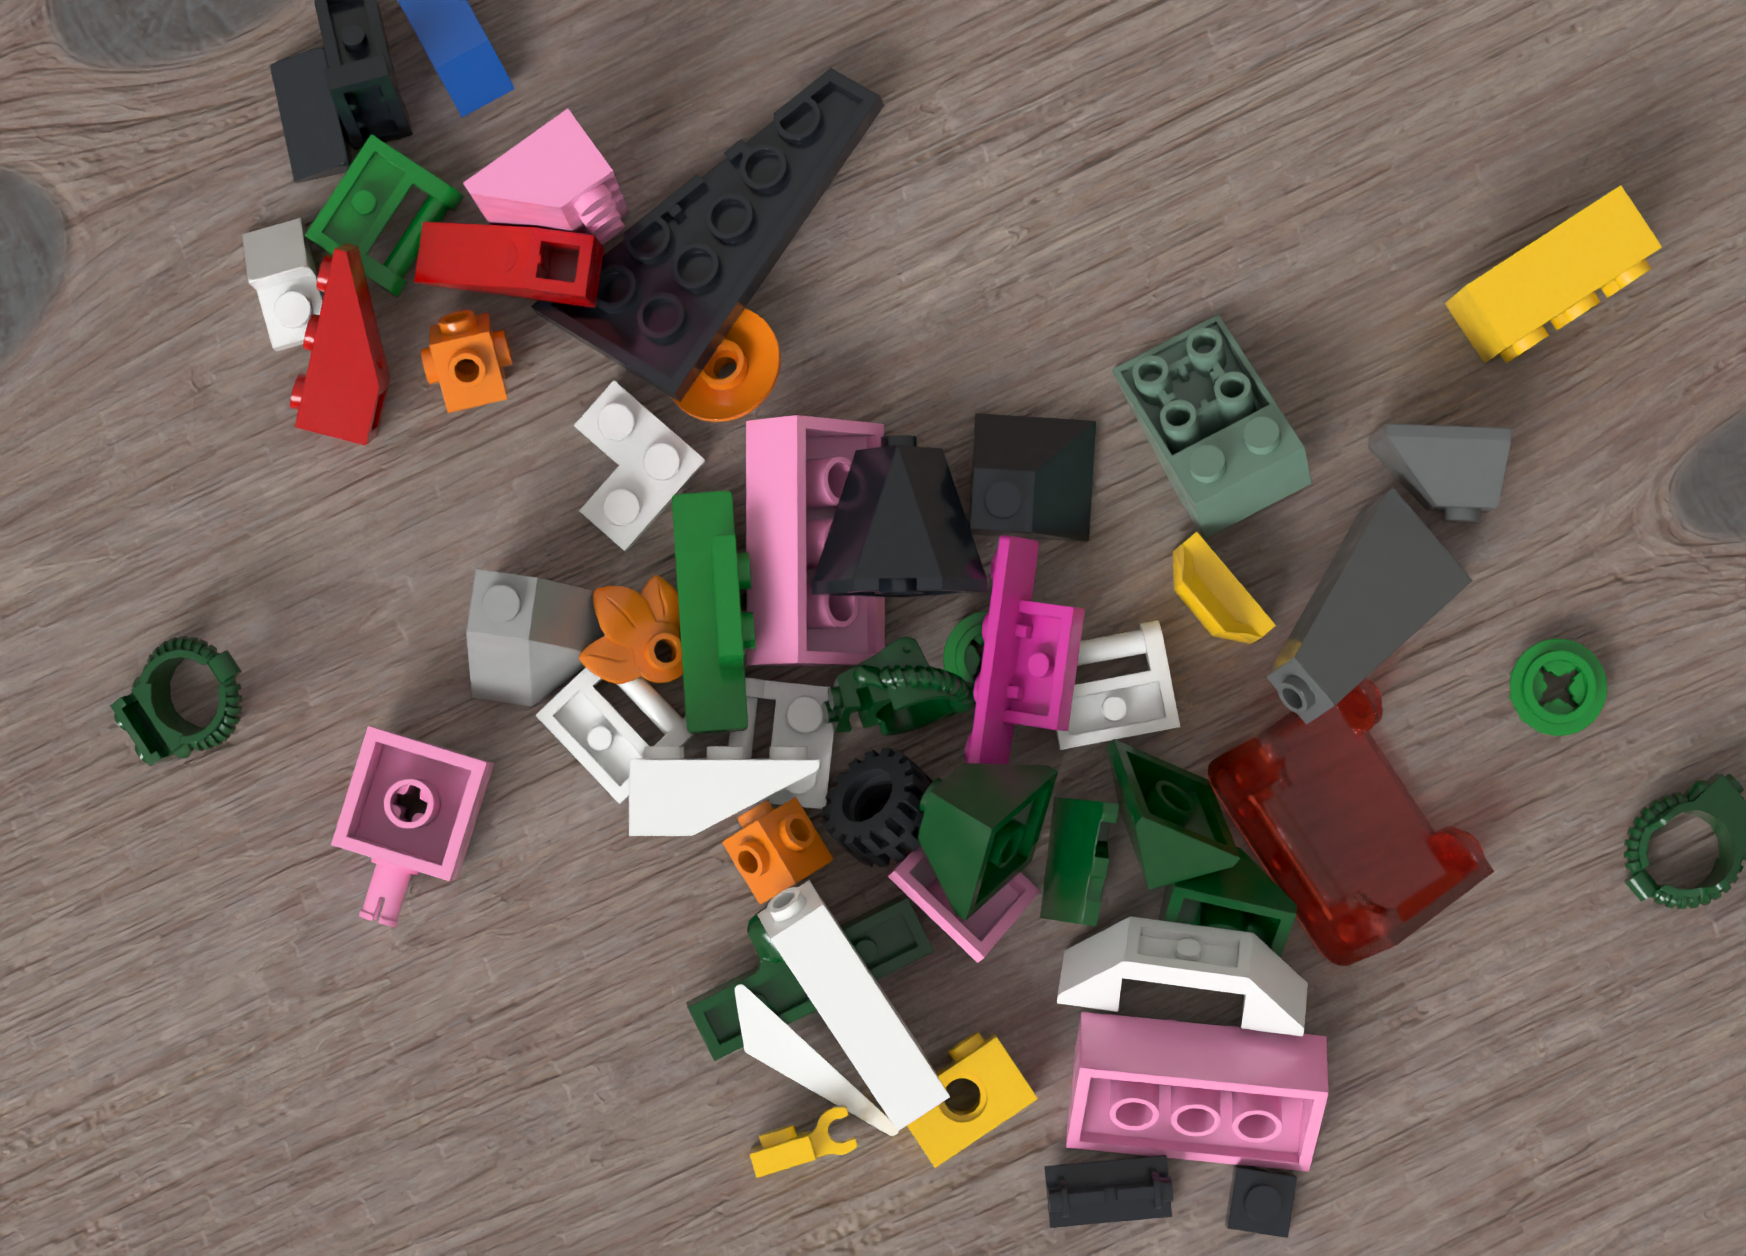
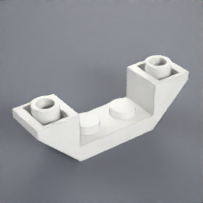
(1187, 958)

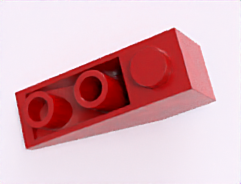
(511, 261)
(347, 363)

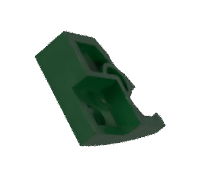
(1077, 860)

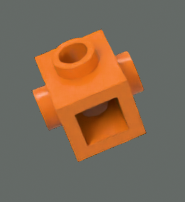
(467, 360)
(776, 848)

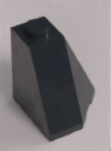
(899, 528)

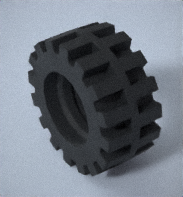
(860, 795)

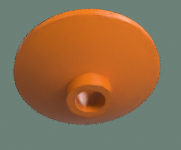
(758, 363)

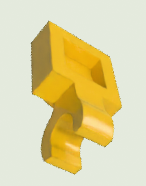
(785, 1149)

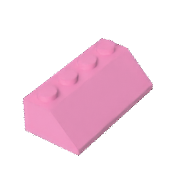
(552, 183)
(791, 498)
(1197, 1091)

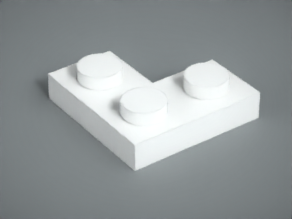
(649, 460)

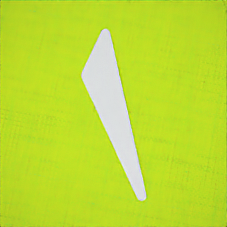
(782, 1049)

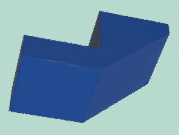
(458, 51)

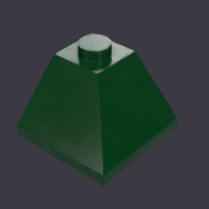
(983, 828)
(1233, 900)

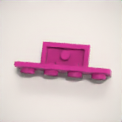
(1026, 657)

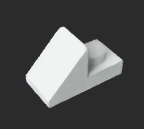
(285, 280)

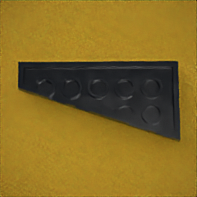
(710, 245)

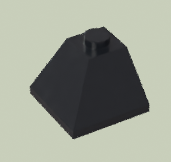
(1032, 477)

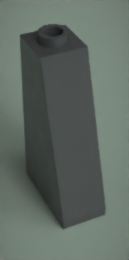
(1368, 604)

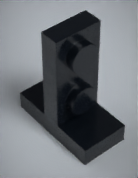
(361, 71)

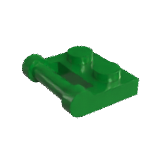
(366, 204)

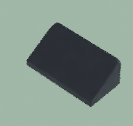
(309, 118)

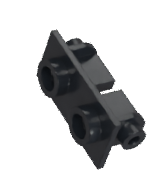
(1108, 1191)

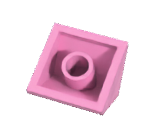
(985, 926)

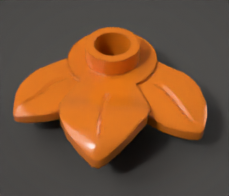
(631, 631)

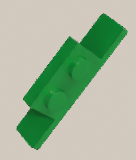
(710, 612)

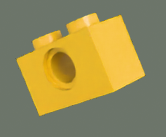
(1001, 1095)

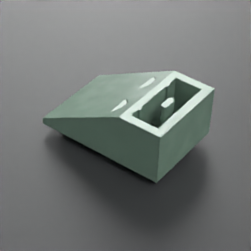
(1213, 426)

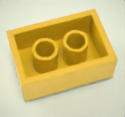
(1555, 278)

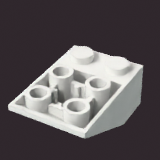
(690, 794)

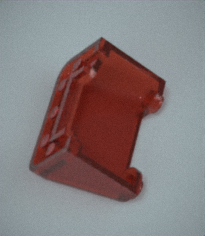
(1343, 829)

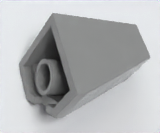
(526, 635)

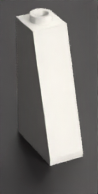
(852, 1004)

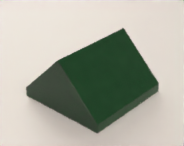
(1169, 818)

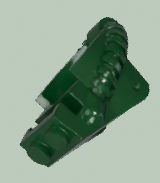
(896, 692)
(149, 711)
(1718, 804)

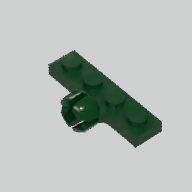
(882, 937)

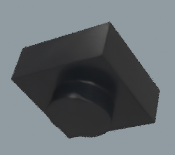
(1260, 1201)

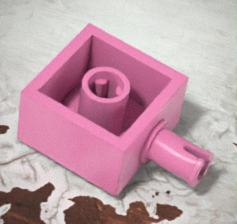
(379, 827)

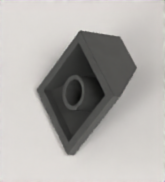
(1446, 465)

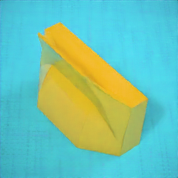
(1216, 594)

